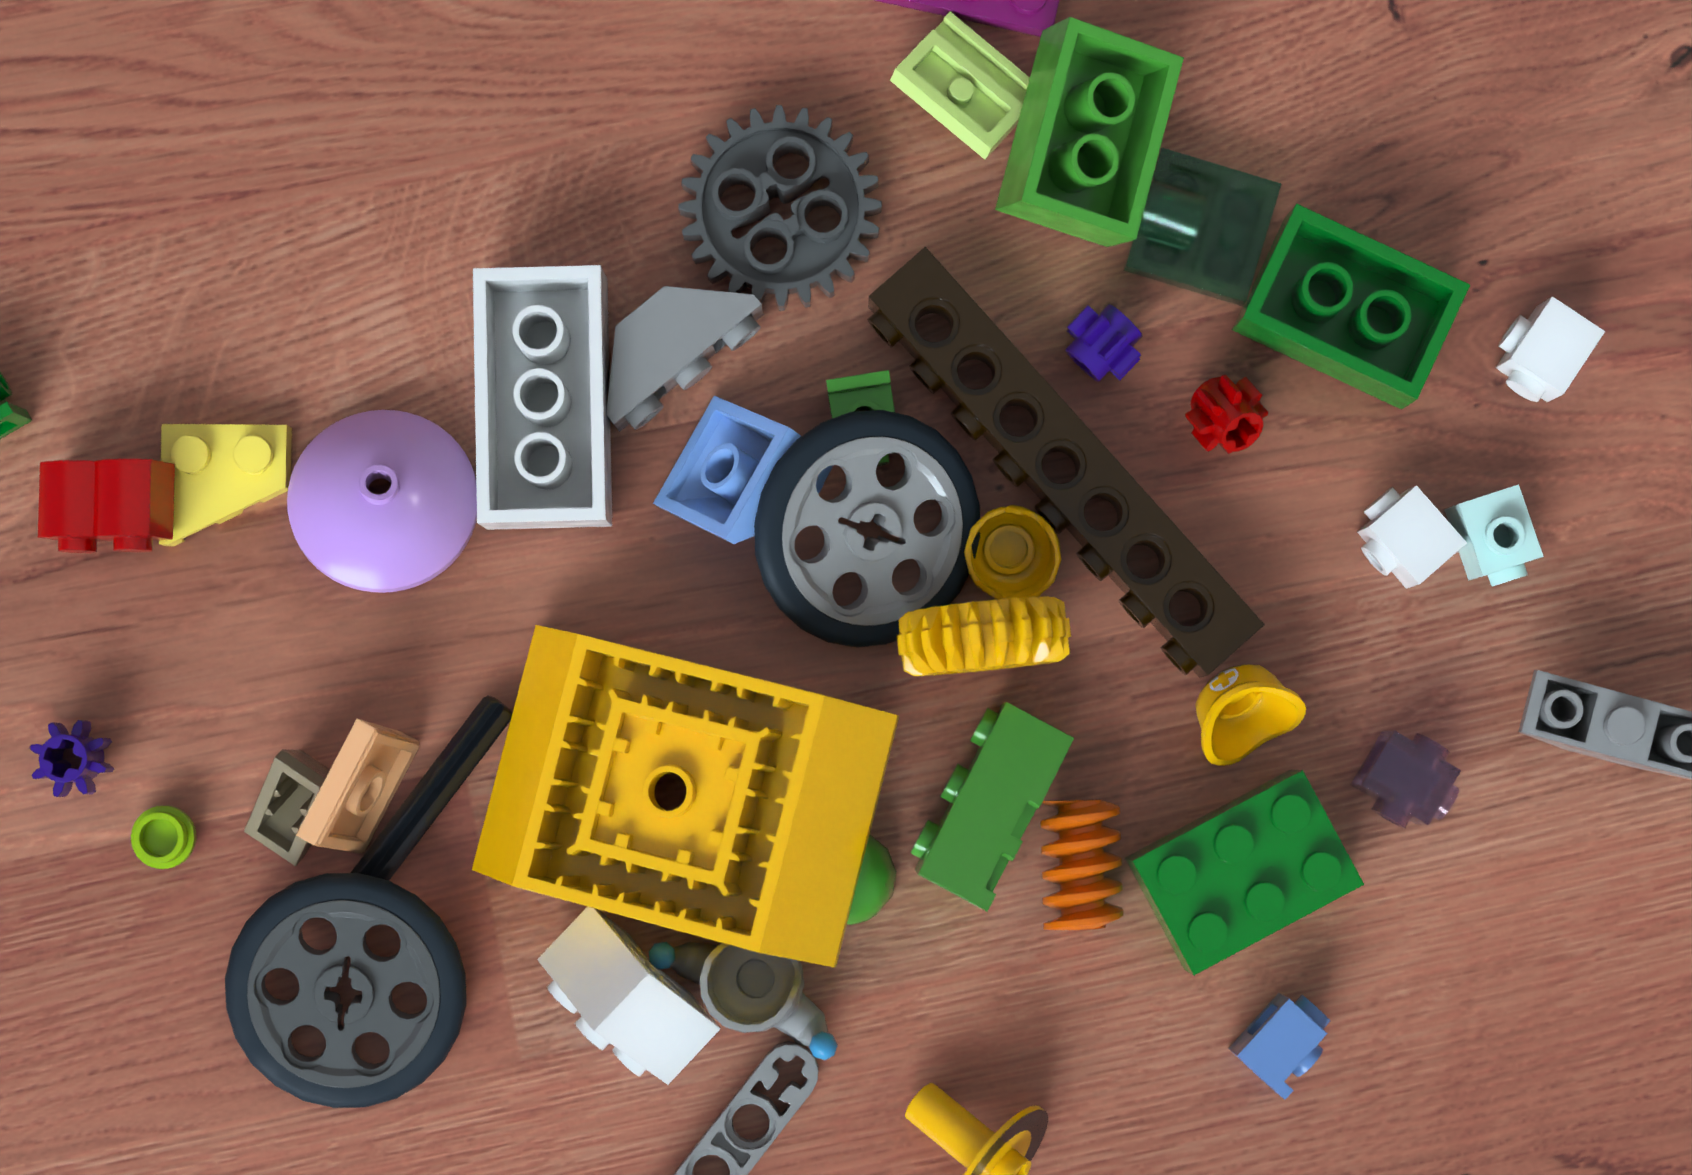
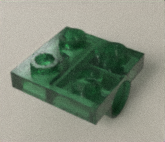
(1203, 227)

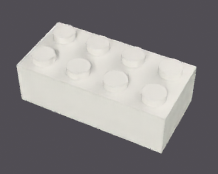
(542, 397)

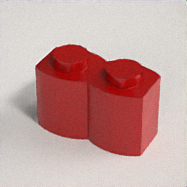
(106, 502)

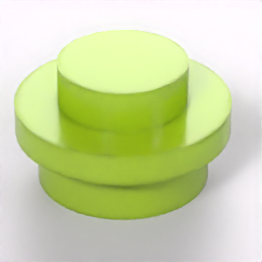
(163, 837)

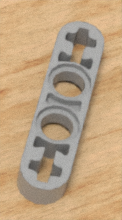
(721, 1136)

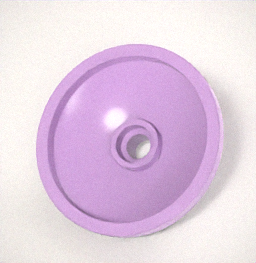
(389, 537)

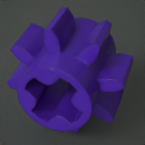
(1103, 342)
(60, 770)

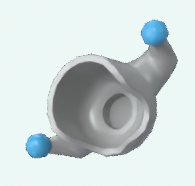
(750, 991)

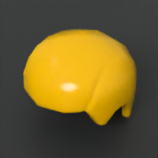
(1014, 554)

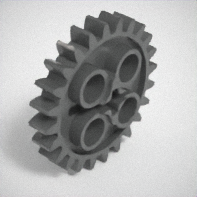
(750, 161)

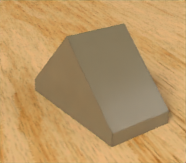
(285, 803)

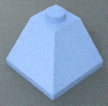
(725, 470)

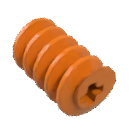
(1081, 864)

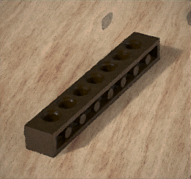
(928, 288)

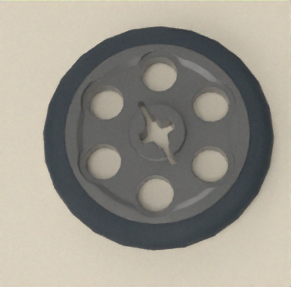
(353, 906)

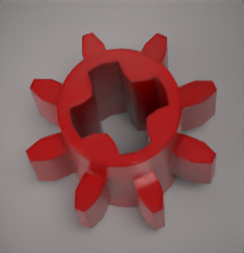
(1226, 414)

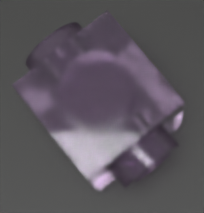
(1408, 779)

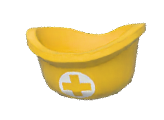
(1243, 711)

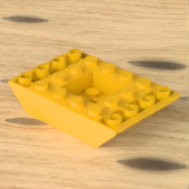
(769, 814)

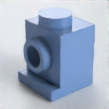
(1282, 1041)

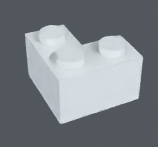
(625, 998)

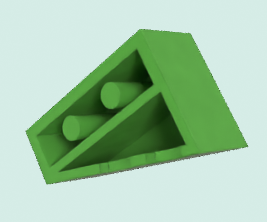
(990, 803)

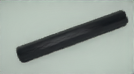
(435, 789)

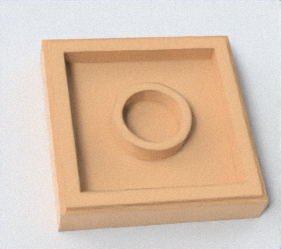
(358, 787)

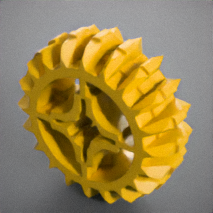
(983, 636)

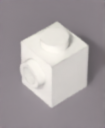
(1546, 350)
(1408, 536)

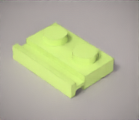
(964, 84)

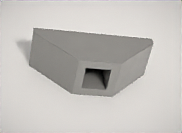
(670, 345)
(1608, 725)

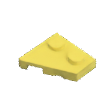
(223, 471)

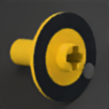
(971, 1141)

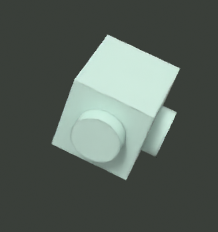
(1496, 535)

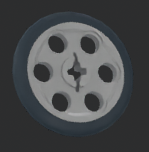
(792, 503)

